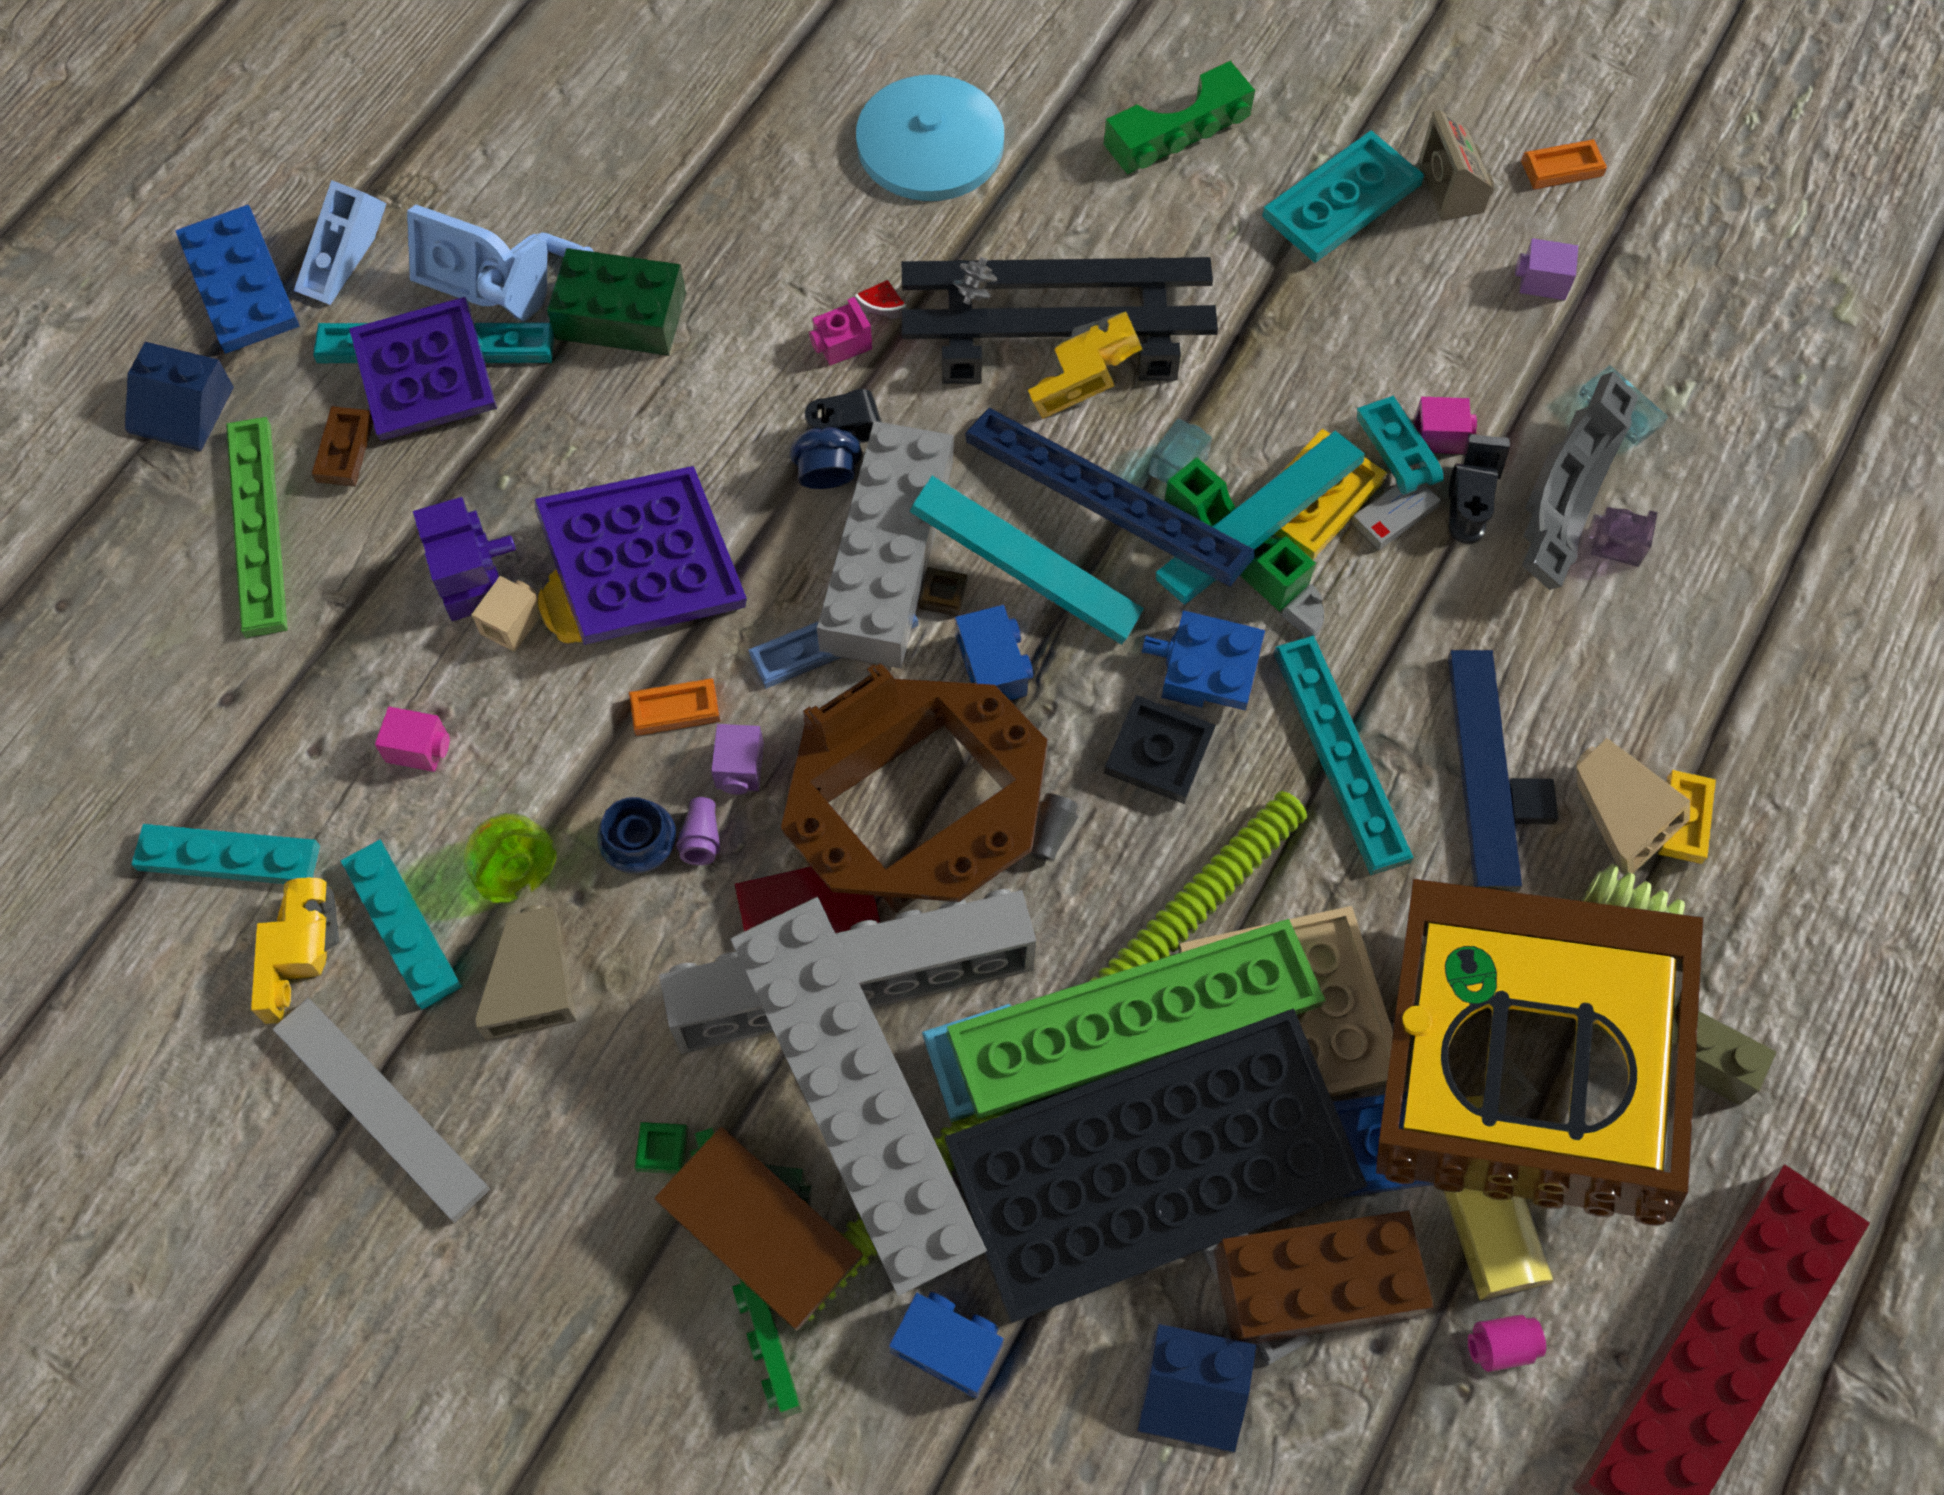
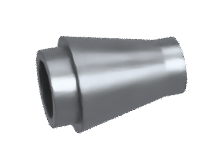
(1053, 824)

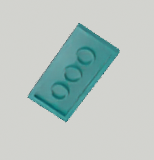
(1342, 196)

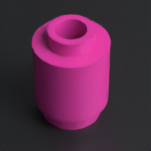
(1506, 1342)

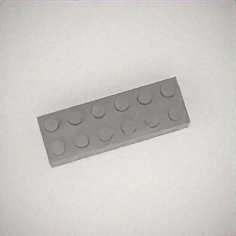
(883, 547)

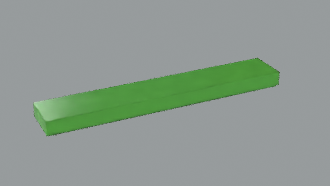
(256, 528)

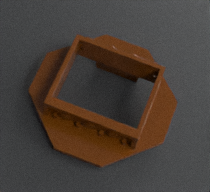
(874, 726)

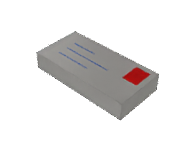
(1394, 514)

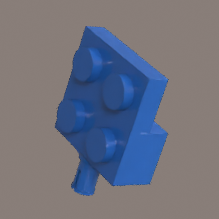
(1209, 661)

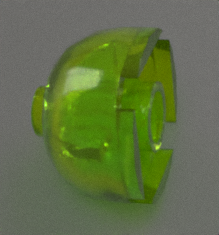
(508, 855)

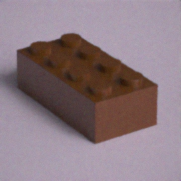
(1322, 1278)

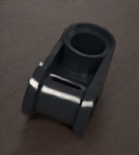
(848, 412)
(1471, 501)

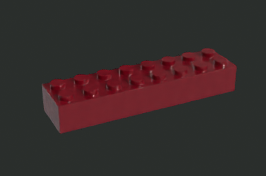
(1727, 1343)

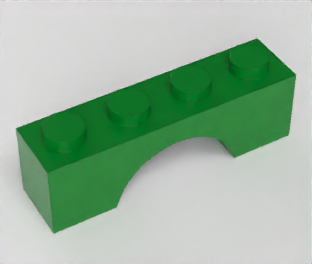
(1143, 136)
(1278, 566)

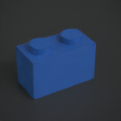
(991, 651)
(947, 1343)

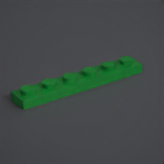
(764, 1340)

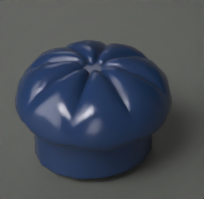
(825, 457)
(636, 835)

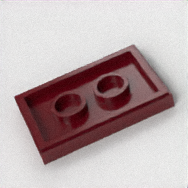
(778, 893)

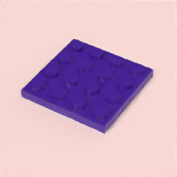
(639, 554)

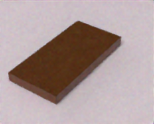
(758, 1228)

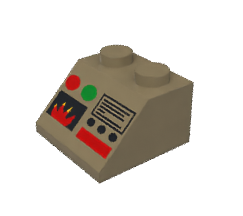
(1454, 169)

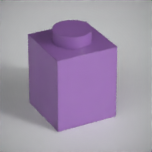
(1547, 268)
(737, 758)

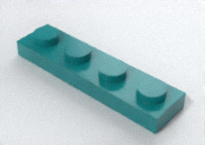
(224, 854)
(401, 924)

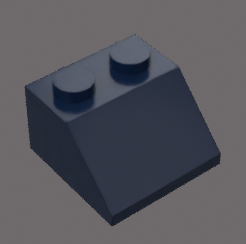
(175, 396)
(1196, 1388)

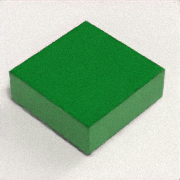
(661, 1147)

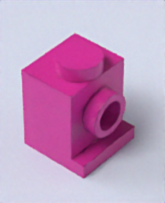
(841, 333)

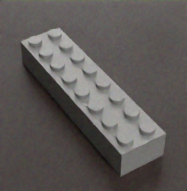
(890, 959)
(858, 1096)

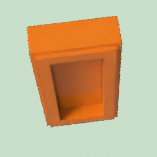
(1563, 164)
(674, 707)

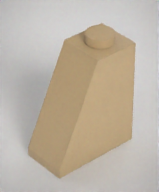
(1629, 804)

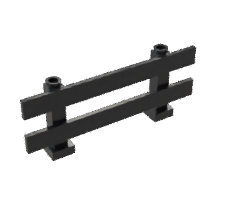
(1151, 320)

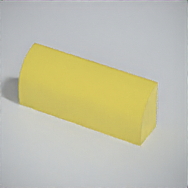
(1498, 1240)

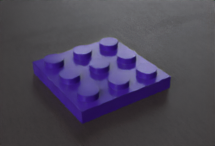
(422, 368)

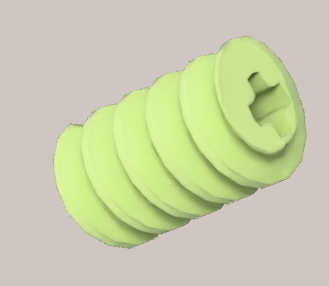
(1610, 891)

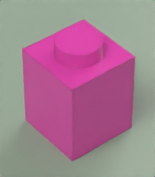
(1445, 423)
(412, 739)

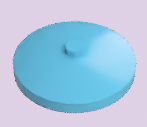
(930, 137)

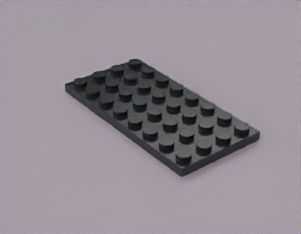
(1152, 1164)

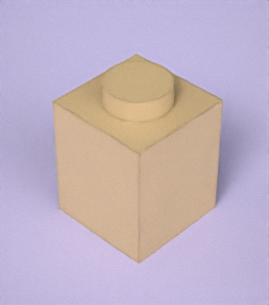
(507, 613)

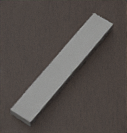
(382, 1110)

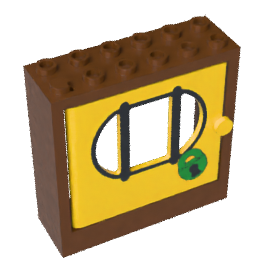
(1556, 960)

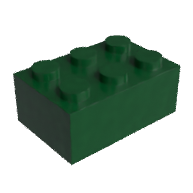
(617, 301)

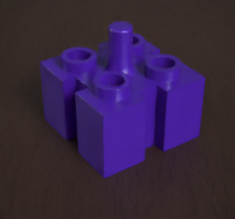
(459, 555)

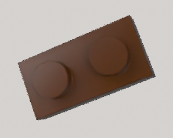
(343, 446)

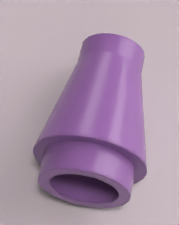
(699, 835)

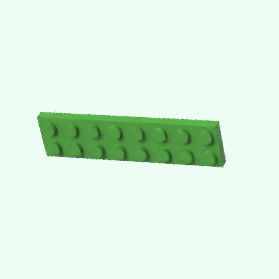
(1131, 1017)

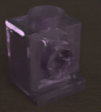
(1622, 535)

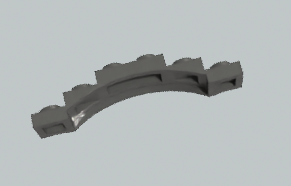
(1573, 478)

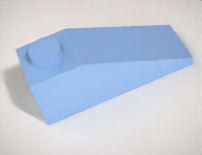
(338, 241)

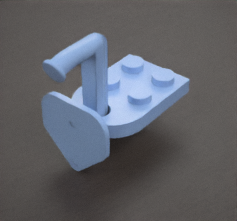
(478, 264)

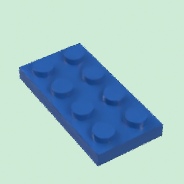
(237, 279)

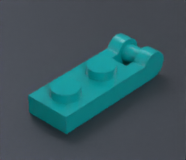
(1399, 444)

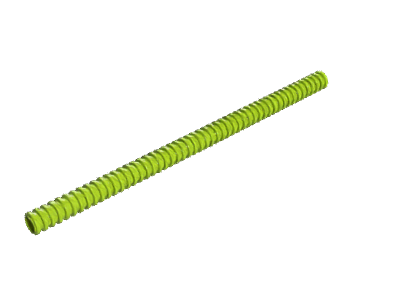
(1157, 941)

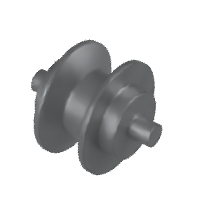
(975, 280)

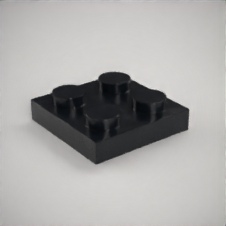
(1159, 749)

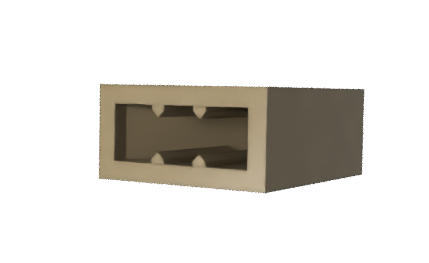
(528, 977)

